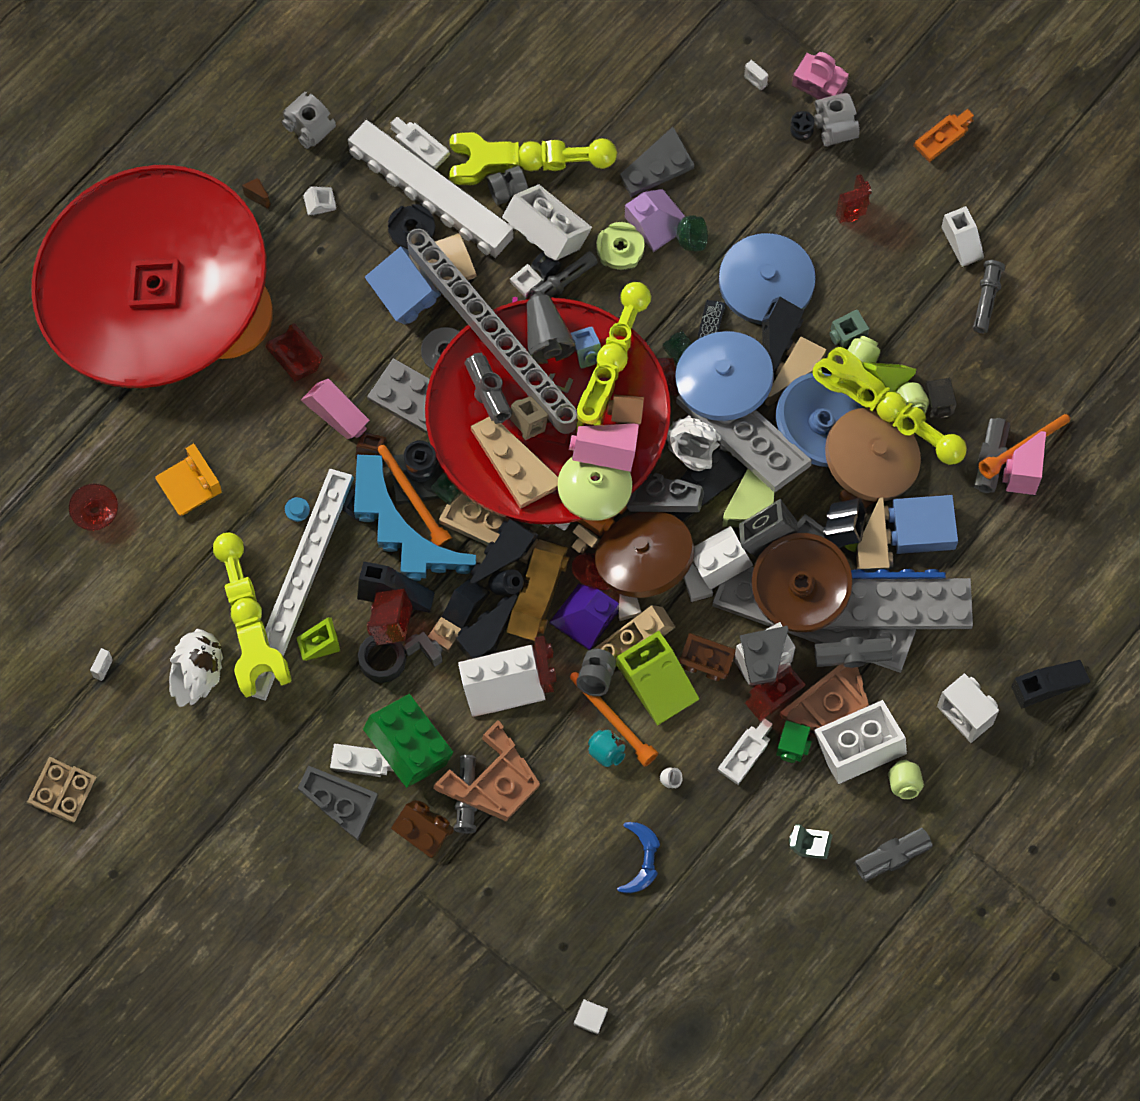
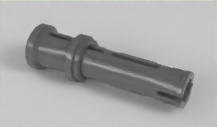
(553, 282)
(990, 285)
(465, 812)

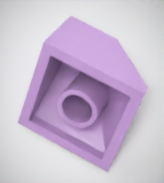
(654, 217)

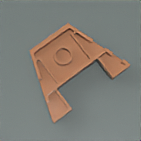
(501, 786)

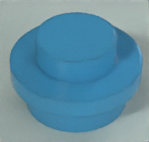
(297, 509)

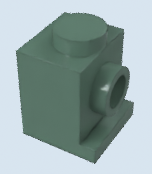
(851, 323)

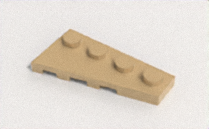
(516, 465)
(475, 522)

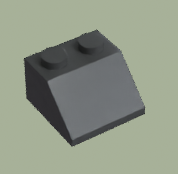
(766, 527)

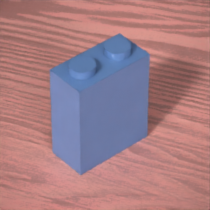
(403, 286)
(923, 524)

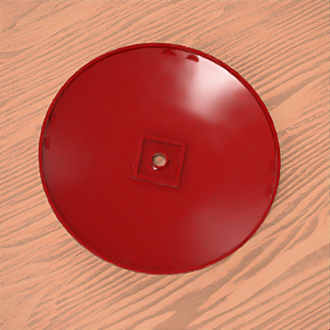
(120, 237)
(454, 409)

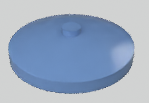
(762, 270)
(724, 376)
(808, 413)

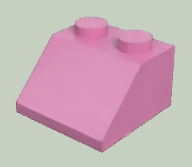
(1026, 466)

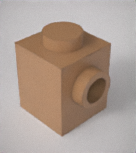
(626, 409)

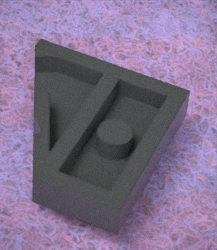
(763, 653)

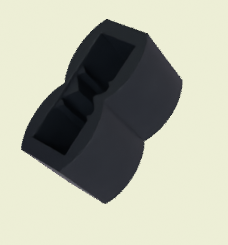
(845, 522)

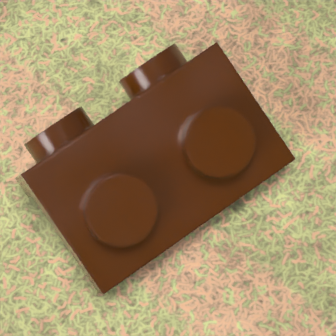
(707, 657)
(422, 827)

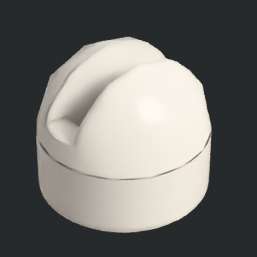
(671, 777)

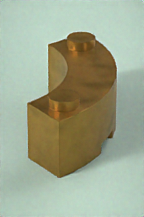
(536, 597)

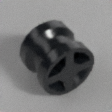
(802, 119)
(545, 265)

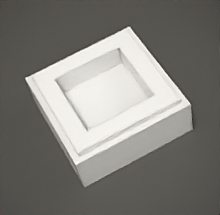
(756, 75)
(526, 280)
(101, 664)
(590, 1016)

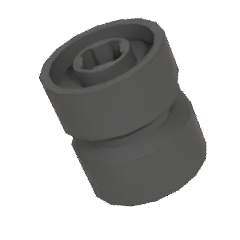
(507, 185)
(596, 672)

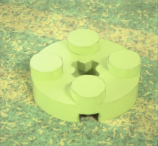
(623, 258)

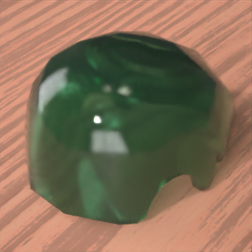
(692, 233)

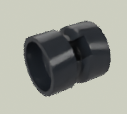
(420, 461)

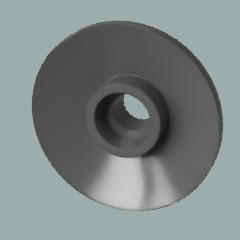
(435, 344)

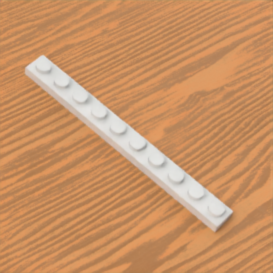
(304, 568)

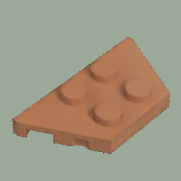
(829, 699)

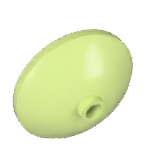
(592, 498)

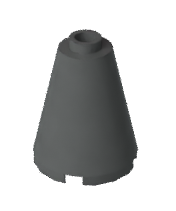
(547, 331)

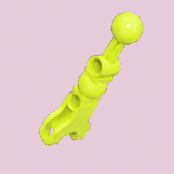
(531, 156)
(612, 357)
(855, 381)
(246, 615)

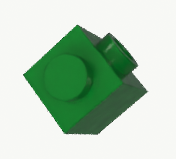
(794, 742)

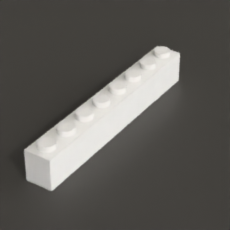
(430, 189)

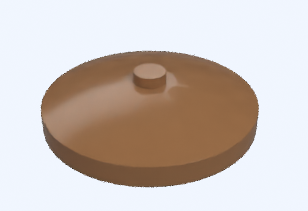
(871, 456)

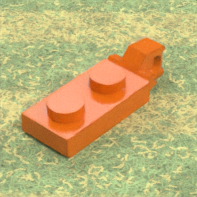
(943, 135)

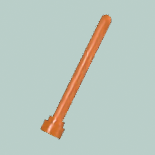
(991, 465)
(438, 534)
(645, 753)

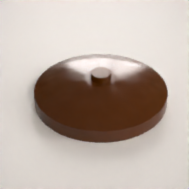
(644, 554)
(802, 582)

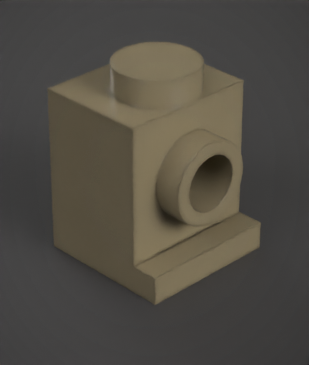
(529, 417)

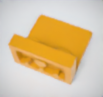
(189, 482)

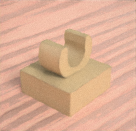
(585, 539)
(445, 634)

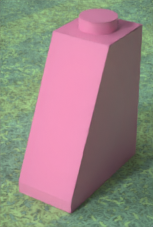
(336, 409)
(605, 445)

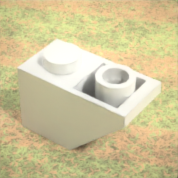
(963, 236)

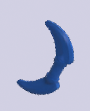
(650, 845)

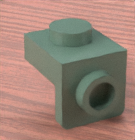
(810, 842)

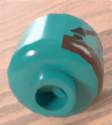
(606, 748)

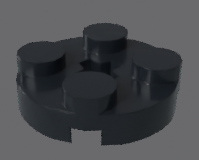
(409, 215)

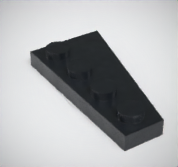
(719, 478)

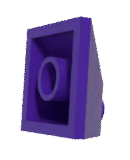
(585, 615)

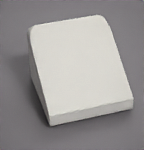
(319, 200)

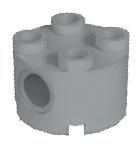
(836, 119)
(308, 120)

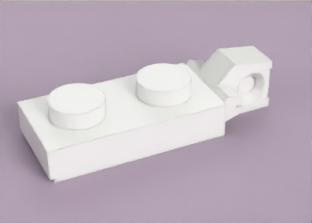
(420, 143)
(746, 752)
(358, 760)

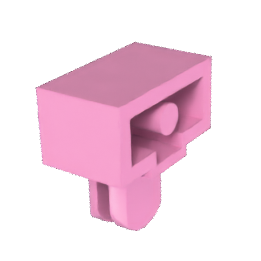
(820, 76)

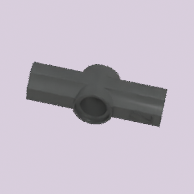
(488, 388)
(992, 447)
(853, 652)
(893, 854)

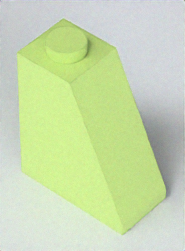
(748, 500)

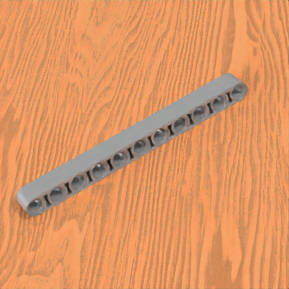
(495, 340)

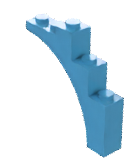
(393, 532)

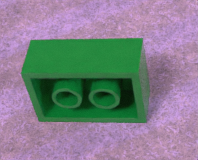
(408, 740)

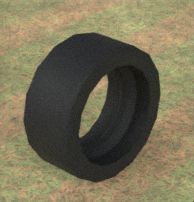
(381, 676)

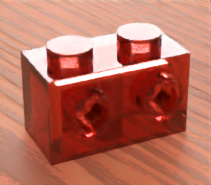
(390, 616)
(773, 695)

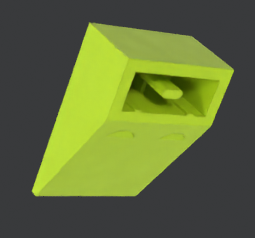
(657, 677)

